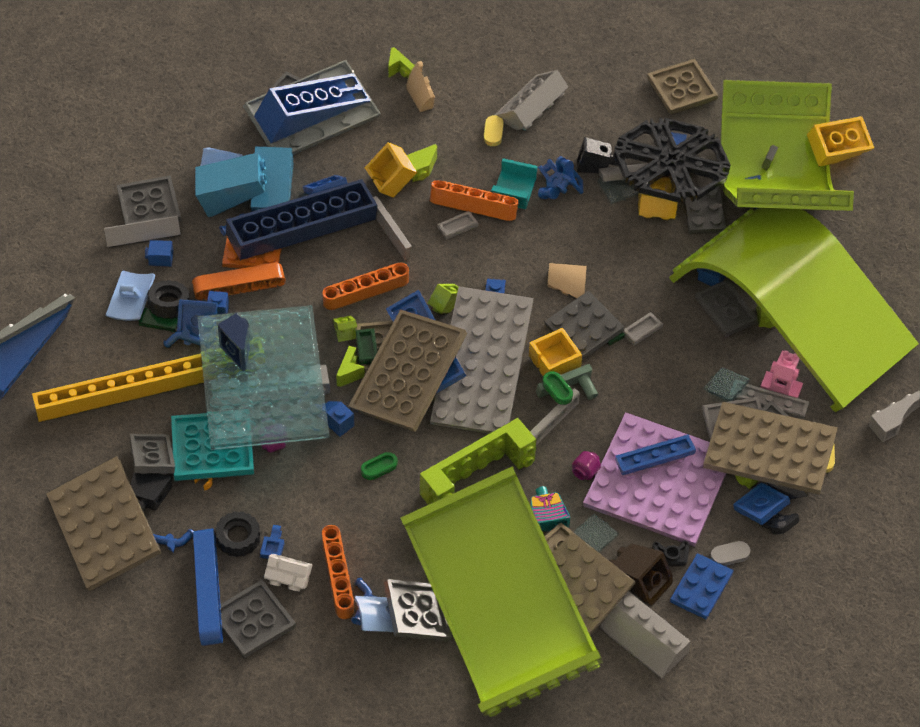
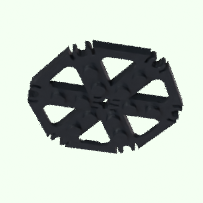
(677, 169)

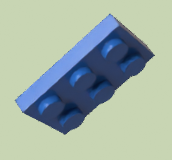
(701, 586)

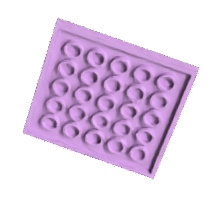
(662, 498)

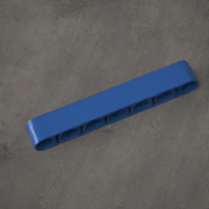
(207, 587)

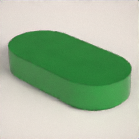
(557, 388)
(379, 466)

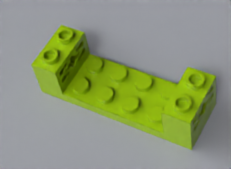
(509, 439)

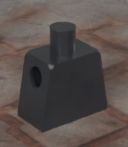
(594, 156)
(151, 489)

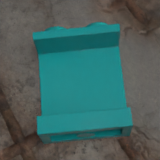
(516, 181)

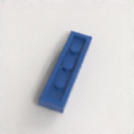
(655, 454)

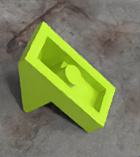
(399, 63)
(345, 328)
(349, 369)

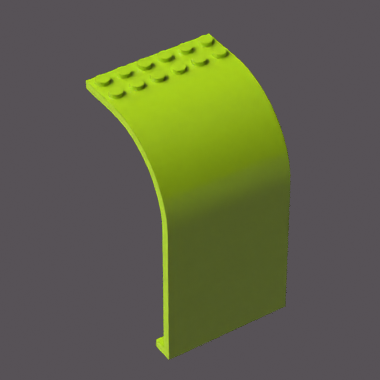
(777, 115)
(810, 296)
(501, 592)

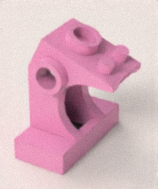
(785, 372)

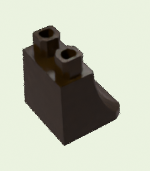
(647, 569)

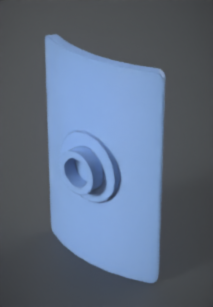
(130, 296)
(374, 613)

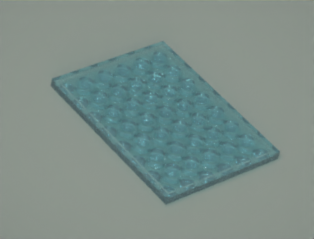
(278, 392)

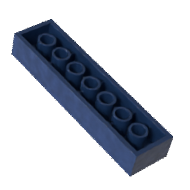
(301, 219)

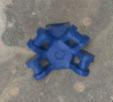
(563, 176)

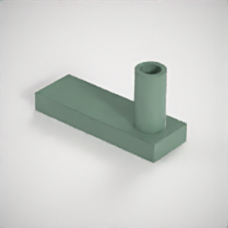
(579, 375)

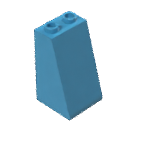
(278, 175)
(229, 182)

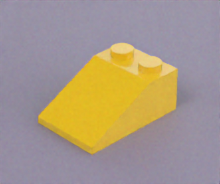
(839, 140)
(657, 207)

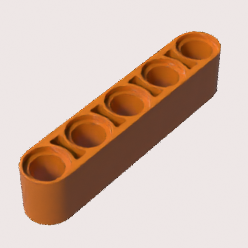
(473, 200)
(239, 280)
(365, 286)
(341, 579)

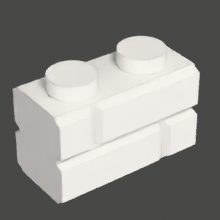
(288, 572)

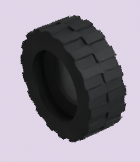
(166, 289)
(237, 548)

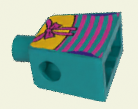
(549, 509)

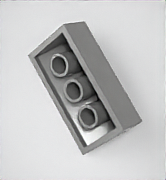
(533, 100)
(645, 635)

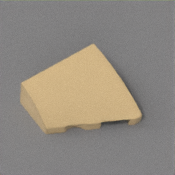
(420, 89)
(567, 279)

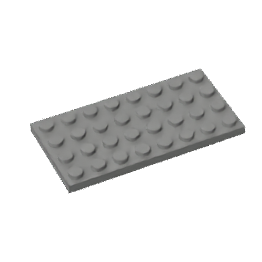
(490, 359)

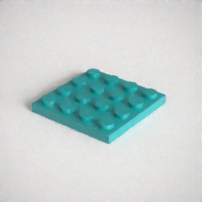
(194, 455)

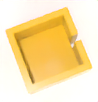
(390, 170)
(555, 353)

